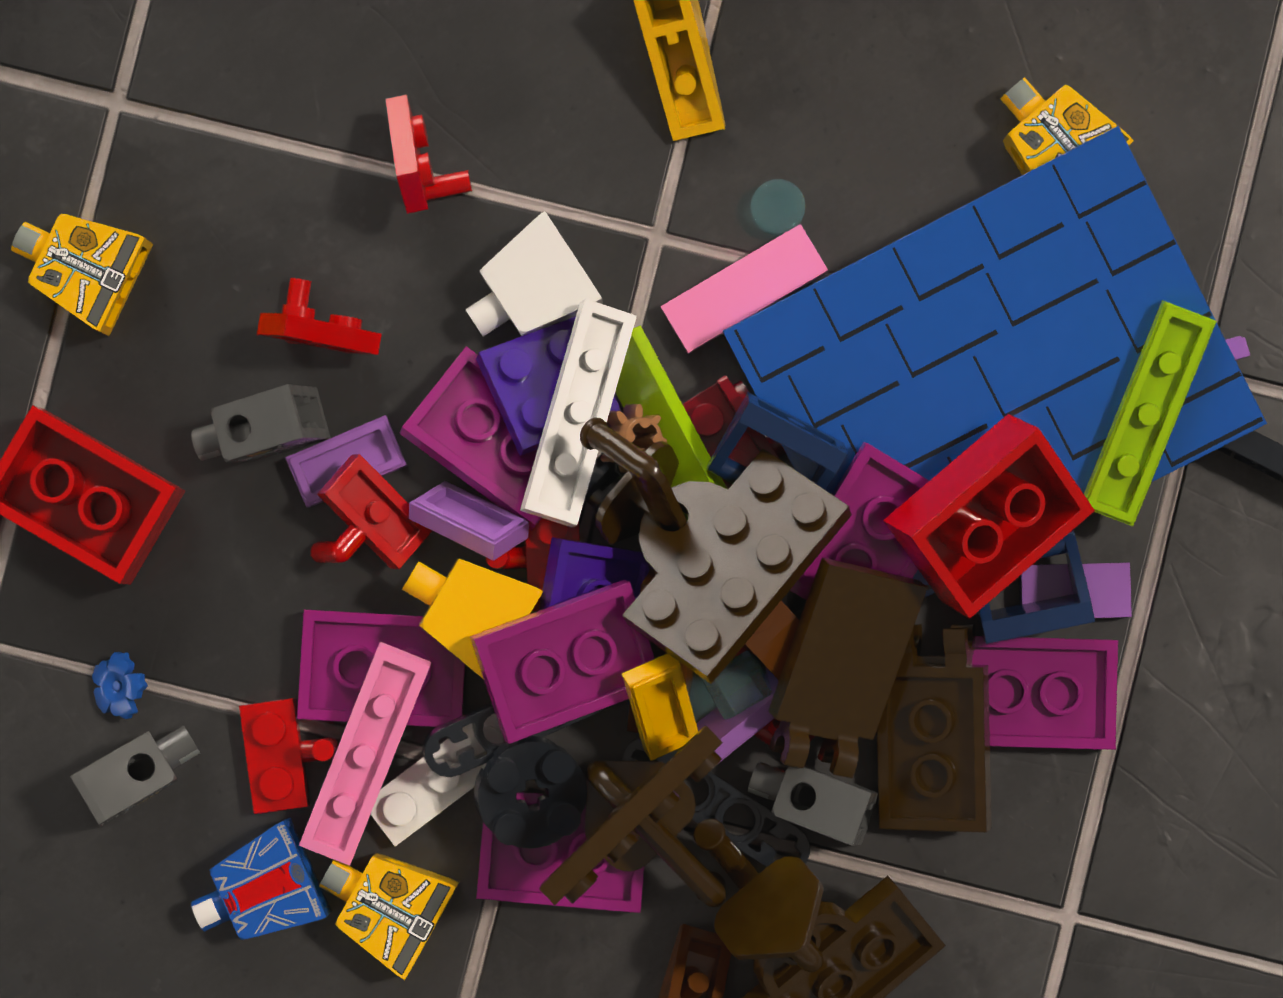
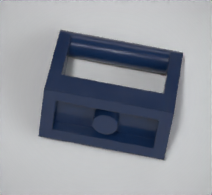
(783, 429)
(1044, 614)

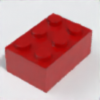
(84, 495)
(989, 515)

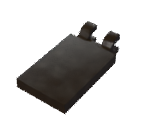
(843, 662)
(936, 740)

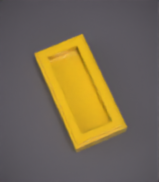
(660, 705)

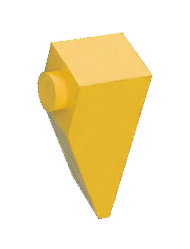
(681, 65)

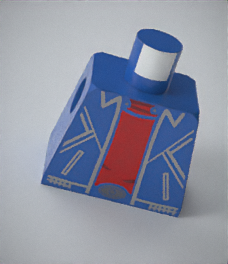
(264, 887)

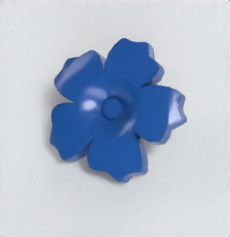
(118, 685)

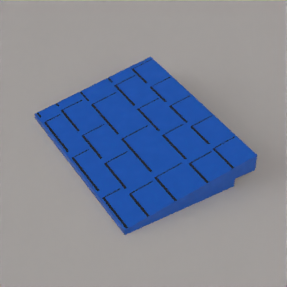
(997, 311)

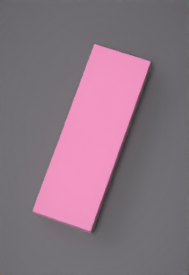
(744, 288)

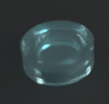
(777, 206)

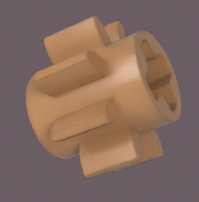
(635, 428)

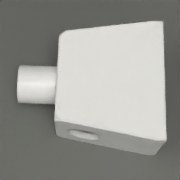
(532, 282)

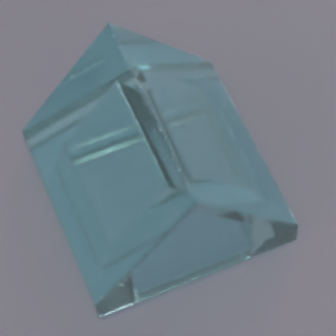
(740, 685)

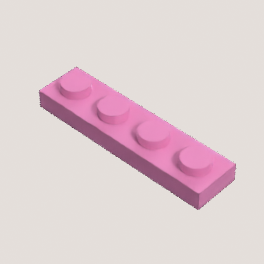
(365, 753)

